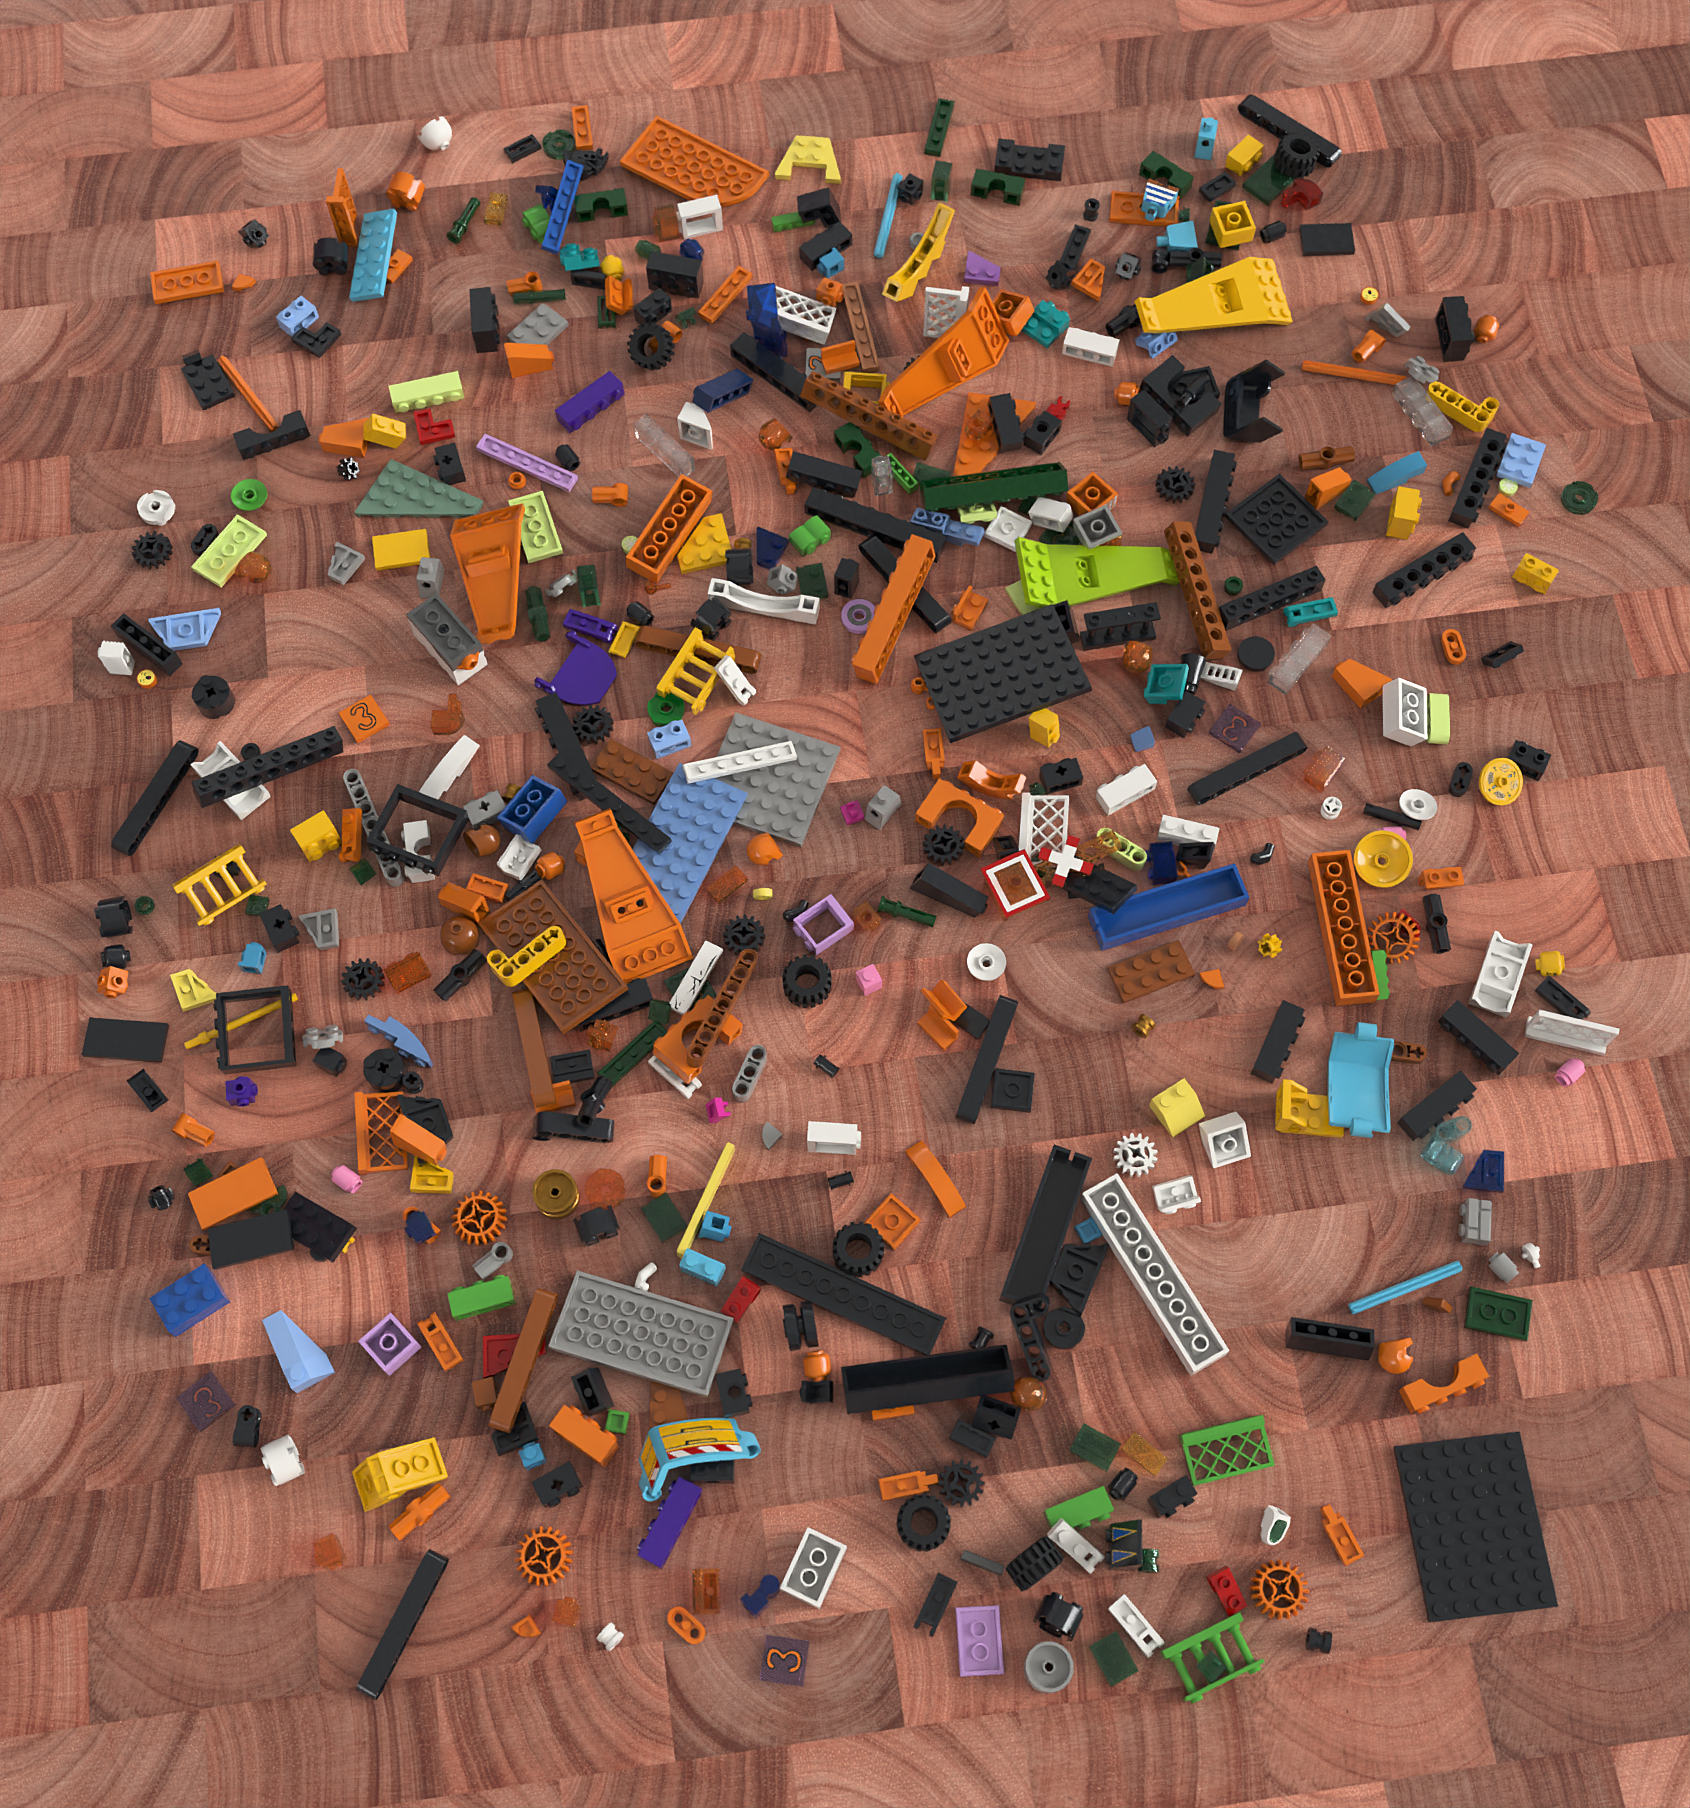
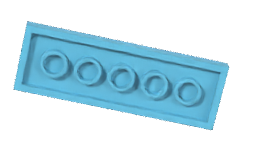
(373, 255)

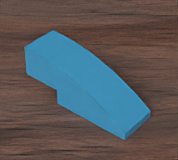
(1397, 473)

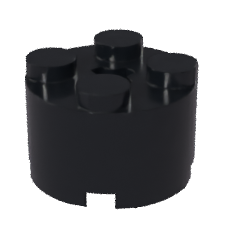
(330, 256)
(739, 566)
(711, 618)
(213, 696)
(114, 917)
(383, 1060)
(596, 1225)
(1058, 1616)

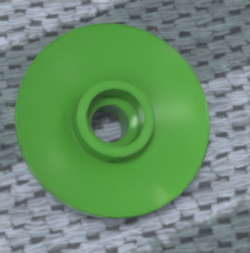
(249, 488)

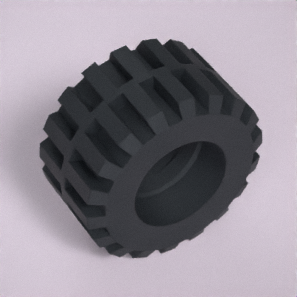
(1296, 155)
(664, 346)
(807, 966)
(858, 1232)
(930, 1504)
(1034, 1563)

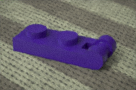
(589, 625)

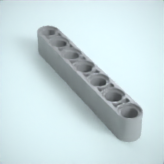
(369, 820)

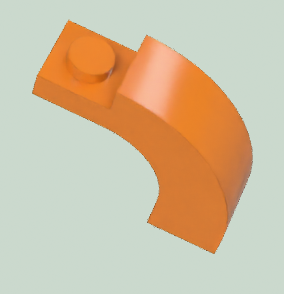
(990, 783)

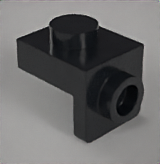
(816, 1392)

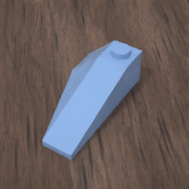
(297, 1354)

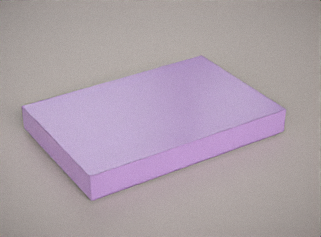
(979, 1641)

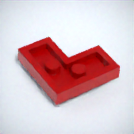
(430, 431)

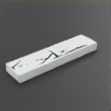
(695, 977)

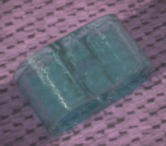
(1451, 1130)
(1442, 1156)

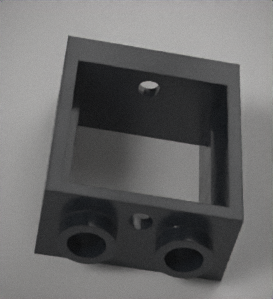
(1149, 418)

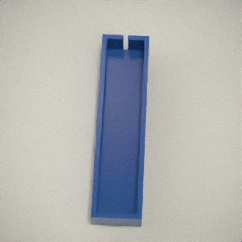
(1170, 907)

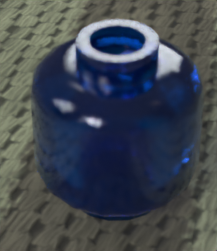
(691, 249)

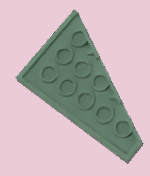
(411, 493)

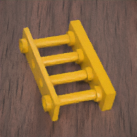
(676, 671)
(219, 865)

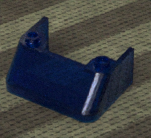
(764, 318)

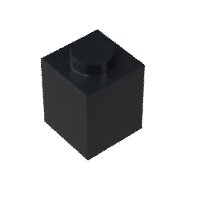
(330, 1061)

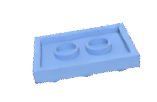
(1521, 460)

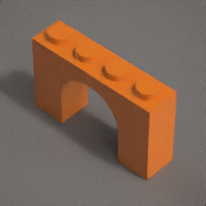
(946, 796)
(671, 1048)

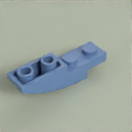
(955, 531)
(405, 1041)

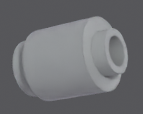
(1503, 1267)

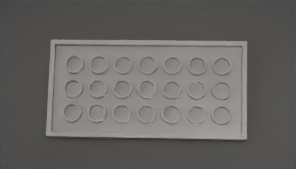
(641, 1333)

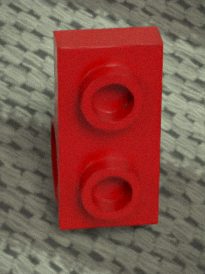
(740, 1299)
(1227, 1590)

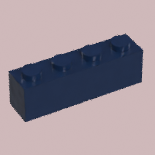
(722, 390)

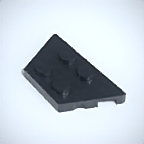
(427, 1114)
(1077, 1273)

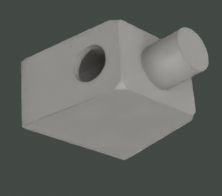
(430, 572)
(884, 804)

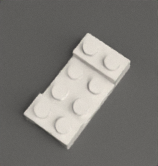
(242, 803)
(1500, 975)

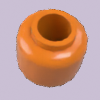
(1486, 328)
(1126, 391)
(550, 865)
(817, 1365)

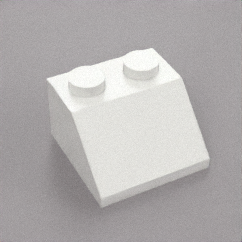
(695, 426)
(1225, 1139)

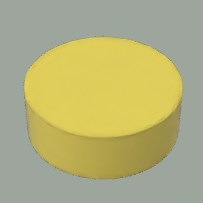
(762, 894)

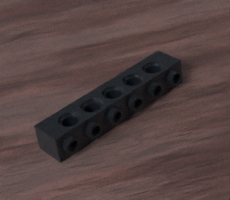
(1481, 468)
(1458, 545)
(1271, 597)

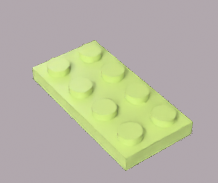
(537, 528)
(228, 549)

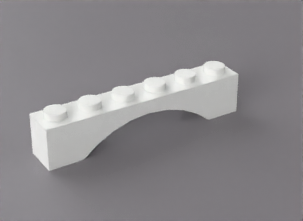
(796, 608)

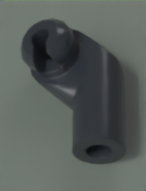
(1263, 857)
(790, 914)

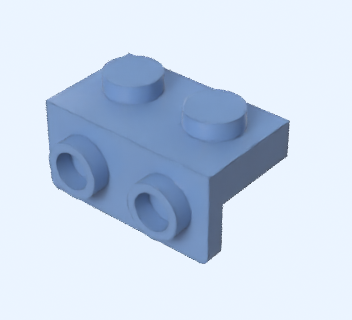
(1156, 342)

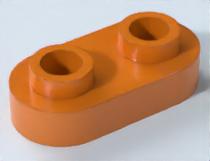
(1452, 648)
(686, 1625)

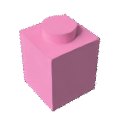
(868, 980)

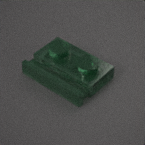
(1354, 500)
(812, 581)
(664, 1217)
(1095, 1447)
(1113, 1658)

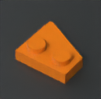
(1090, 279)

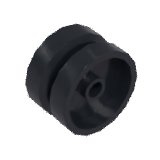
(800, 1325)

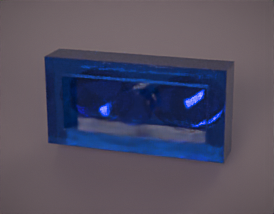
(548, 195)

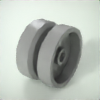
(1059, 1660)

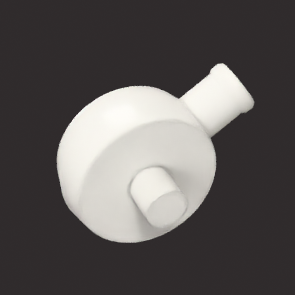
(1531, 1253)

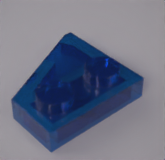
(769, 548)
(1487, 1172)

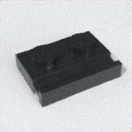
(573, 1067)

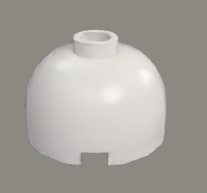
(436, 134)

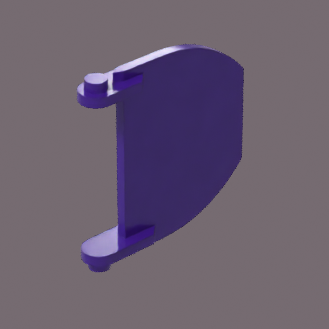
(583, 675)

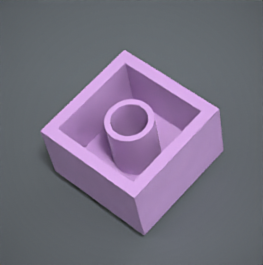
(390, 1344)

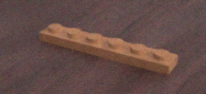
(860, 327)

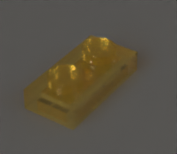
(495, 208)
(1144, 1454)

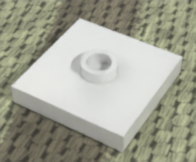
(1007, 528)

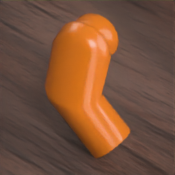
(1447, 482)

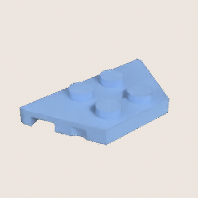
(186, 629)

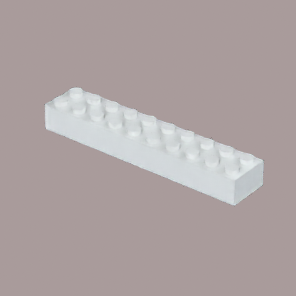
(1154, 1274)

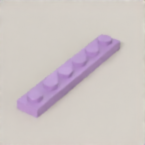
(527, 463)

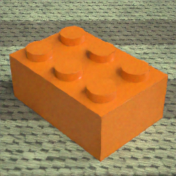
(585, 1435)

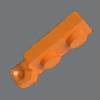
(782, 460)
(933, 750)
(906, 1485)
(1340, 1536)

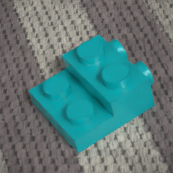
(576, 259)
(1046, 323)
(1165, 683)

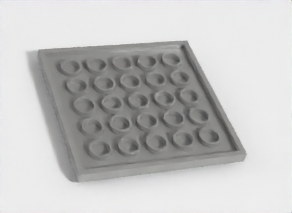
(780, 795)

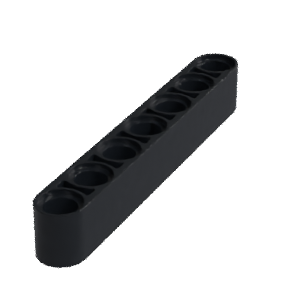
(1281, 124)
(885, 562)
(1247, 768)
(154, 798)
(987, 1059)
(402, 1624)

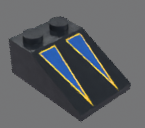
(1124, 1545)

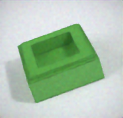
(617, 1421)

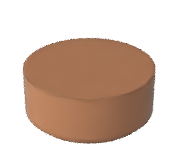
(1235, 941)

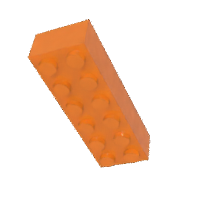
(669, 528)

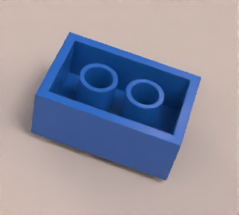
(532, 809)
(189, 1300)

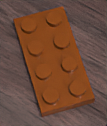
(632, 771)
(1151, 971)

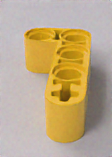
(1461, 408)
(551, 936)

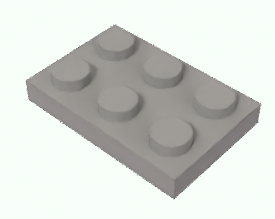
(539, 327)

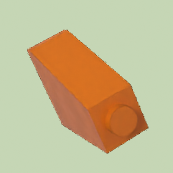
(528, 358)
(344, 438)
(1327, 487)
(1359, 681)
(463, 902)
(417, 1140)

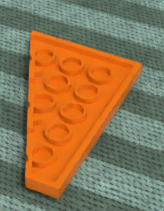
(975, 454)

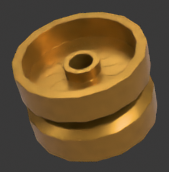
(553, 1205)

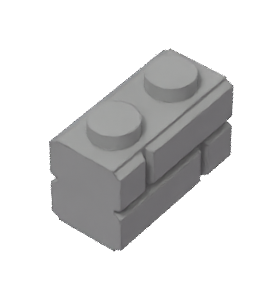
(1475, 1221)

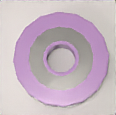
(854, 607)

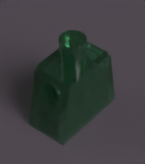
(588, 581)

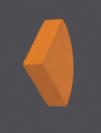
(242, 282)
(1212, 978)
(526, 1627)

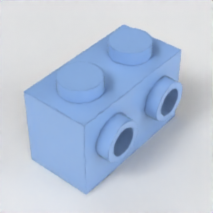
(297, 315)
(669, 739)

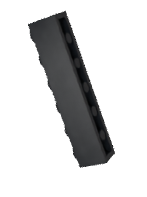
(771, 368)
(1213, 500)
(562, 733)

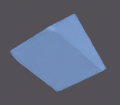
(1142, 739)

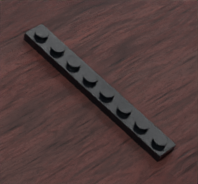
(605, 799)

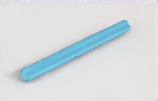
(887, 217)
(1405, 1287)

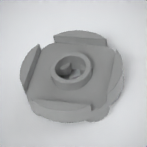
(1421, 370)
(556, 587)
(322, 1037)

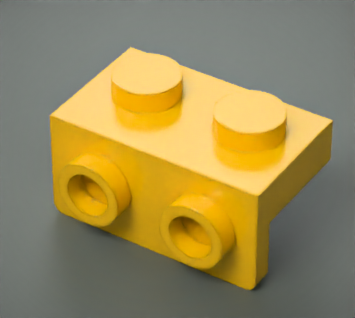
(1535, 573)

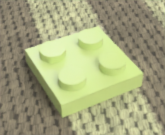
(977, 512)

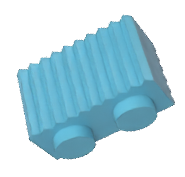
(702, 1267)

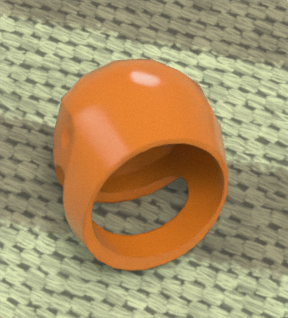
(763, 849)
(1393, 1355)

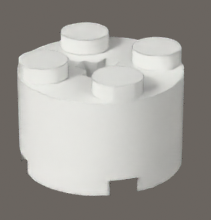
(282, 1460)

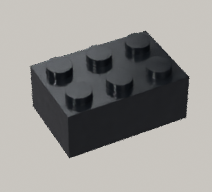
(675, 274)
(484, 320)
(1454, 328)

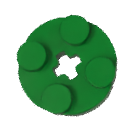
(663, 718)

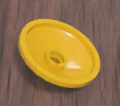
(1392, 850)

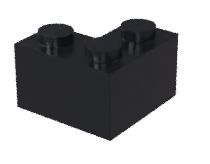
(819, 205)

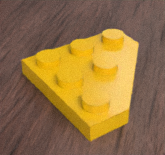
(705, 546)

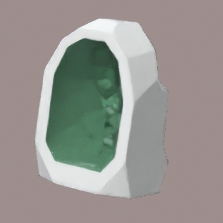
(1274, 1525)

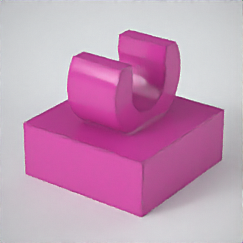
(852, 812)
(716, 1111)

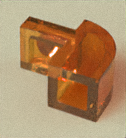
(450, 720)

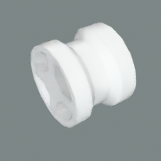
(1335, 807)
(610, 1636)

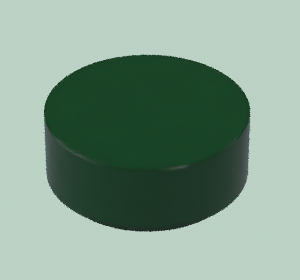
(1233, 586)

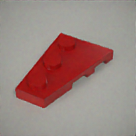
(499, 1352)

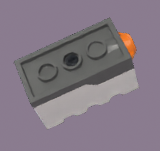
(447, 639)

